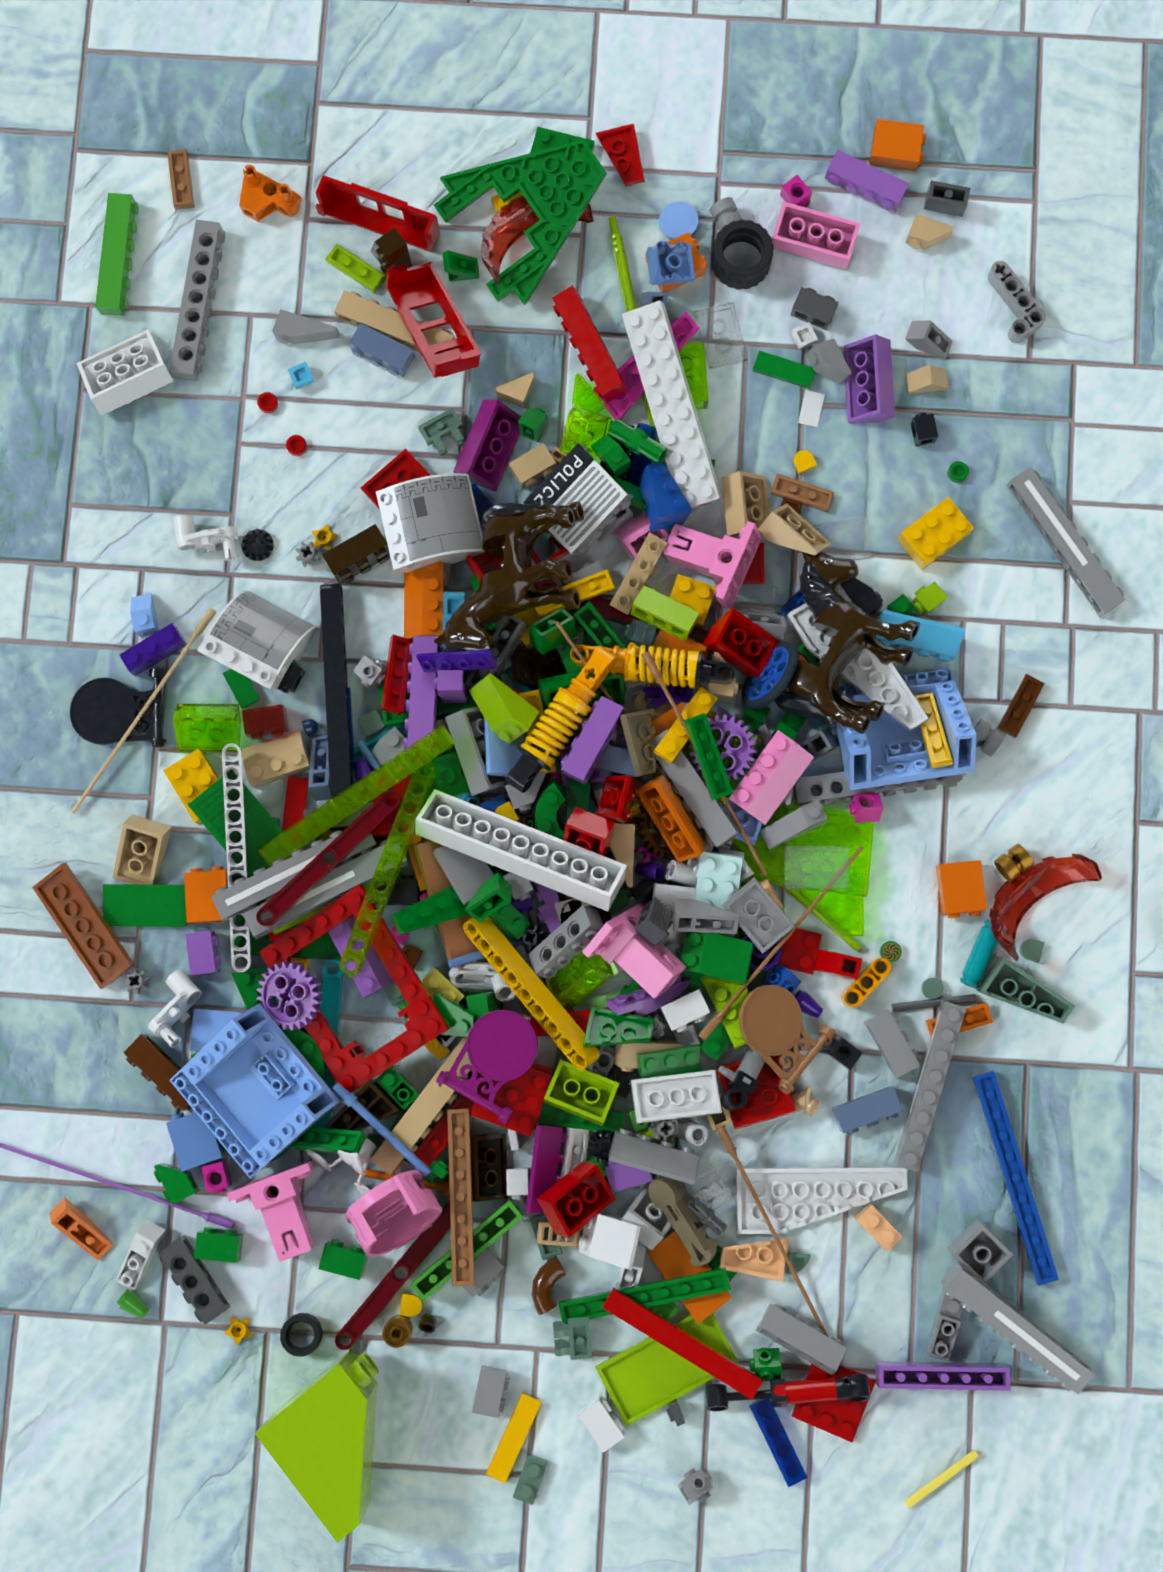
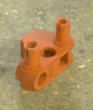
(263, 196)

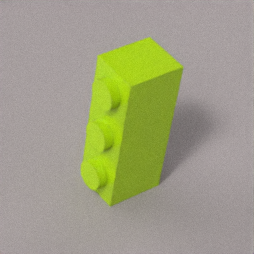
(664, 613)

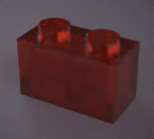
(265, 721)

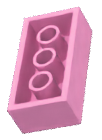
(815, 235)

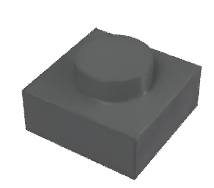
(674, 1413)

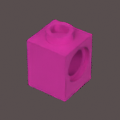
(793, 186)
(866, 807)
(222, 1169)

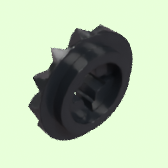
(263, 550)
(597, 1138)

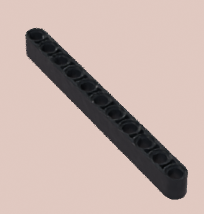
(335, 688)

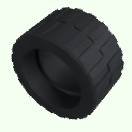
(746, 232)

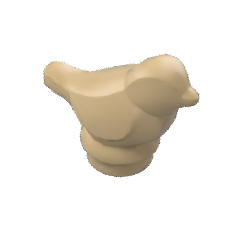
(805, 1102)

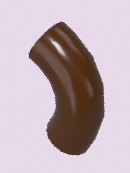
(543, 1285)

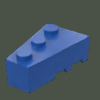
(663, 498)

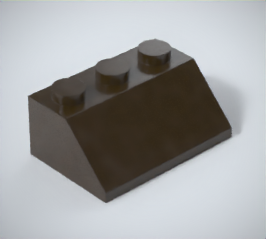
(488, 1167)

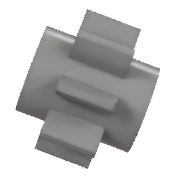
(310, 559)
(141, 978)
(658, 1026)
(666, 1129)

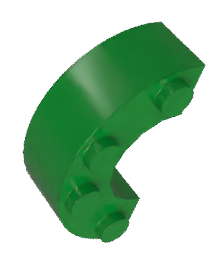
(547, 809)

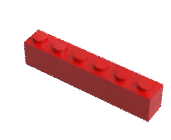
(590, 344)

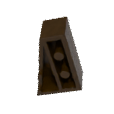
(374, 1099)

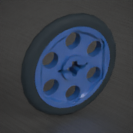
(775, 677)

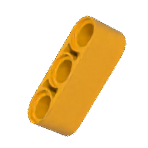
(875, 977)

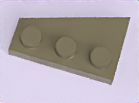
(638, 735)

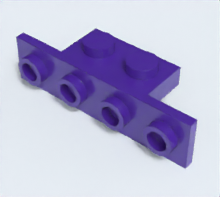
(457, 660)

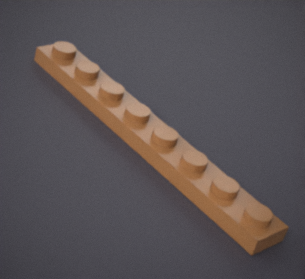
(461, 1197)

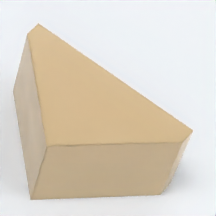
(927, 380)
(516, 391)

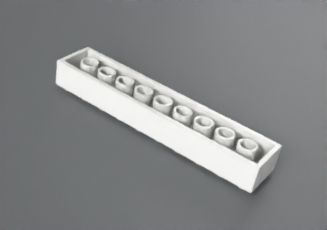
(671, 403)
(521, 850)

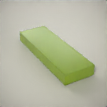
(355, 268)

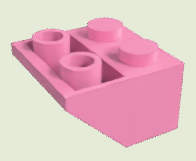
(634, 534)

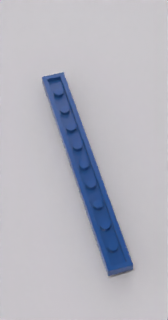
(1015, 1178)

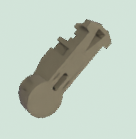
(673, 1199)

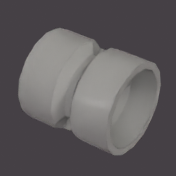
(724, 212)
(988, 738)

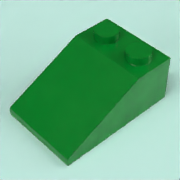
(716, 957)

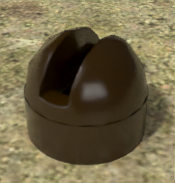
(427, 1323)

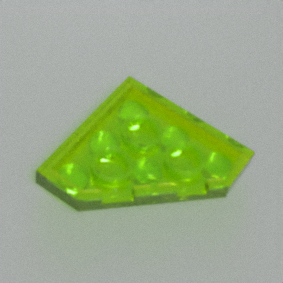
(840, 910)

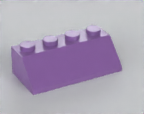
(871, 382)
(374, 973)

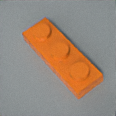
(974, 1017)

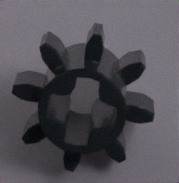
(534, 936)

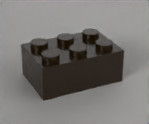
(357, 554)

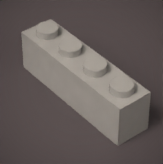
(801, 1338)

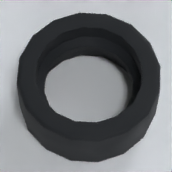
(285, 1340)

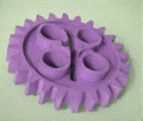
(741, 754)
(290, 995)

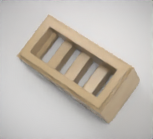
(540, 1236)

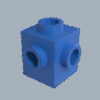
(782, 977)

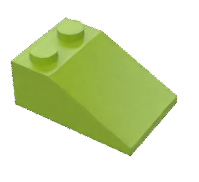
(503, 708)

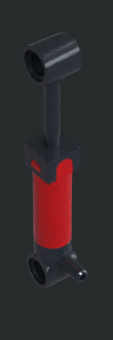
(851, 1388)

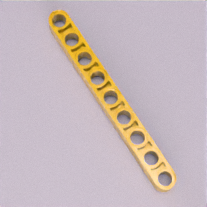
(531, 991)

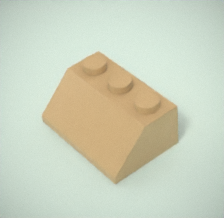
(744, 501)
(275, 759)

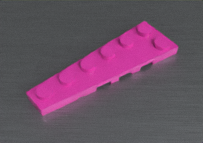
(683, 331)

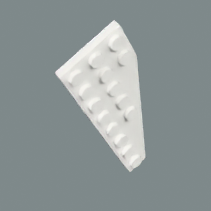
(864, 671)
(809, 1194)

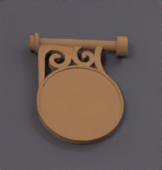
(772, 1026)

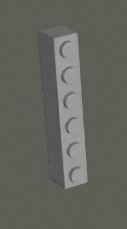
(692, 787)

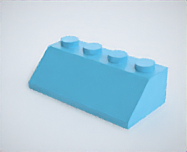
(931, 640)

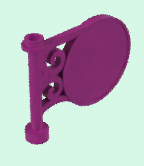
(500, 1049)

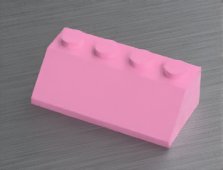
(771, 777)

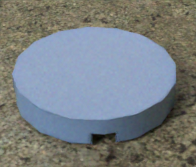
(678, 220)

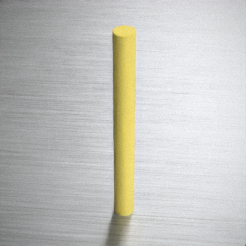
(941, 1479)

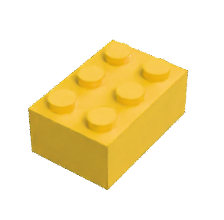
(935, 533)
(191, 777)

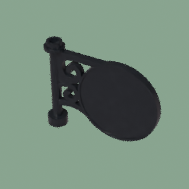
(107, 708)

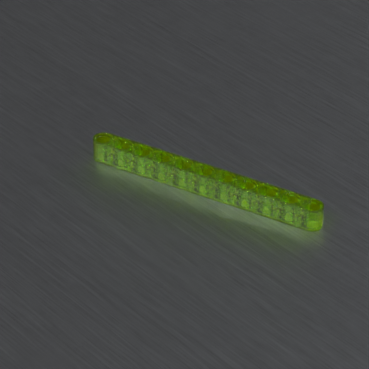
(357, 795)
(387, 877)

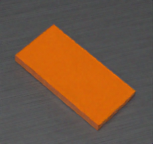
(673, 1261)

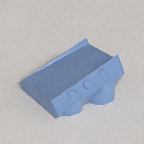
(670, 263)

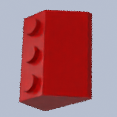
(741, 643)

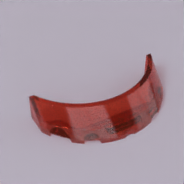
(509, 226)
(1023, 892)

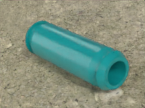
(979, 957)

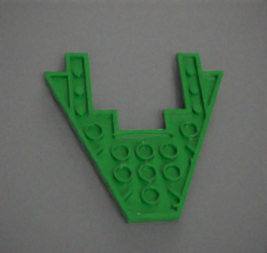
(556, 186)

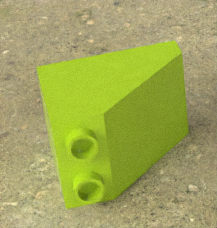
(328, 1441)

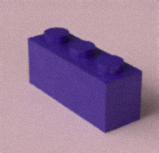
(153, 649)

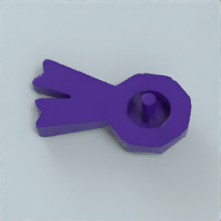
(678, 694)

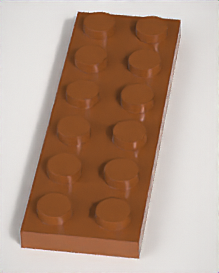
(83, 926)

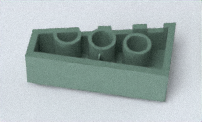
(1020, 989)

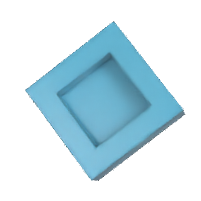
(301, 375)

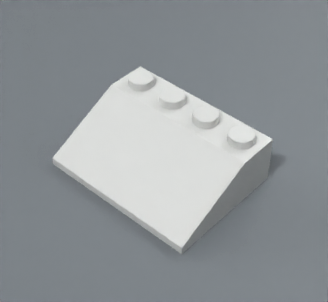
(124, 372)

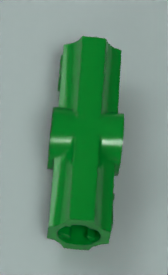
(637, 441)

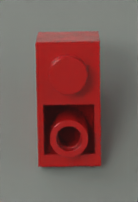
(838, 964)

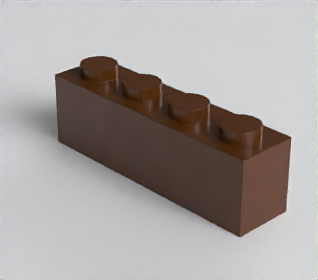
(156, 1067)

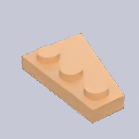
(755, 1259)

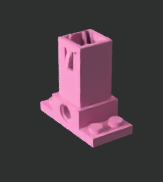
(720, 559)
(649, 965)
(282, 1210)

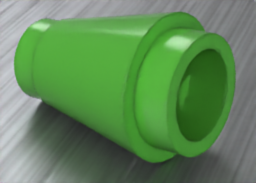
(132, 1304)

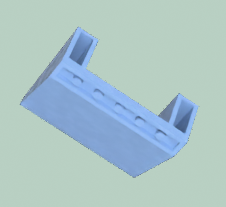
(892, 753)
(254, 1089)

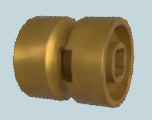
(1008, 868)
(397, 1331)

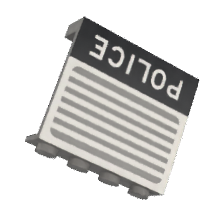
(586, 481)

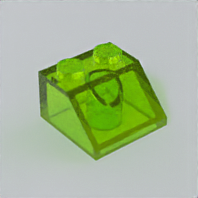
(585, 429)

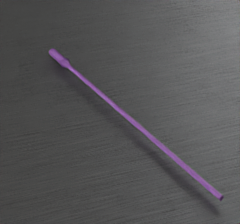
(207, 1216)

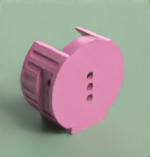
(393, 1213)

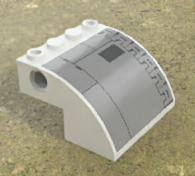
(430, 521)
(257, 639)

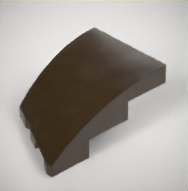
(531, 665)

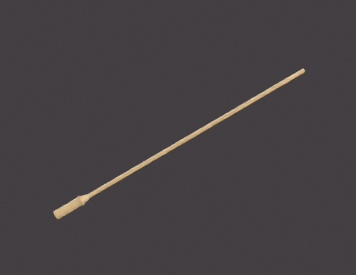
(198, 630)

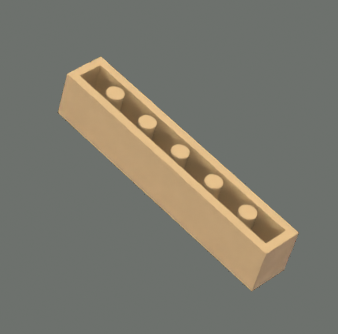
(357, 310)

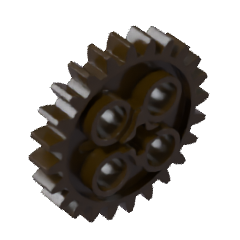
(652, 836)

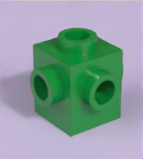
(766, 1363)

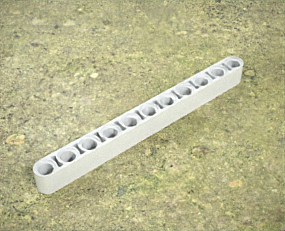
(229, 805)

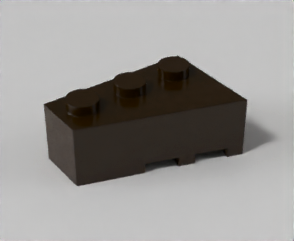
(391, 251)

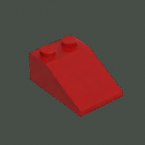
(616, 798)
(589, 831)

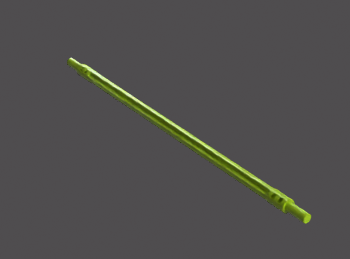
(626, 287)

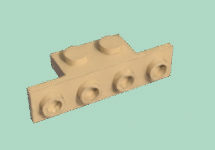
(638, 573)

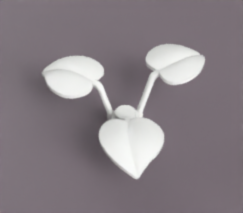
(352, 1159)

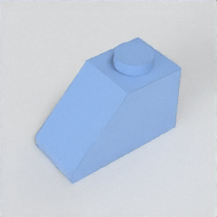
(144, 615)

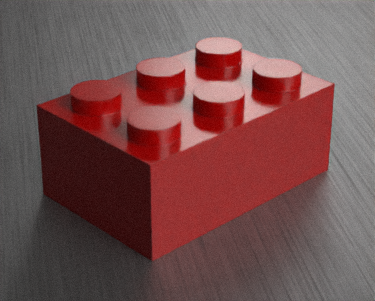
(576, 1199)

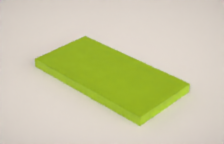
(653, 1375)

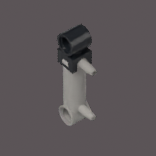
(742, 1081)

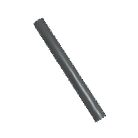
(904, 1006)

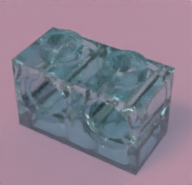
(640, 633)

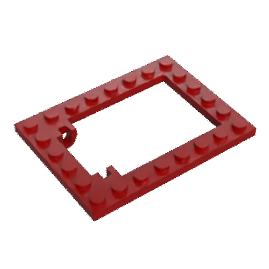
(422, 1014)

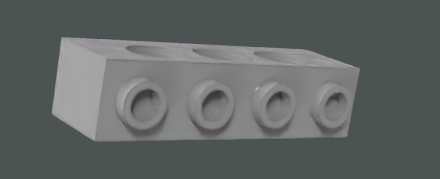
(565, 942)

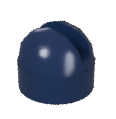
(310, 726)

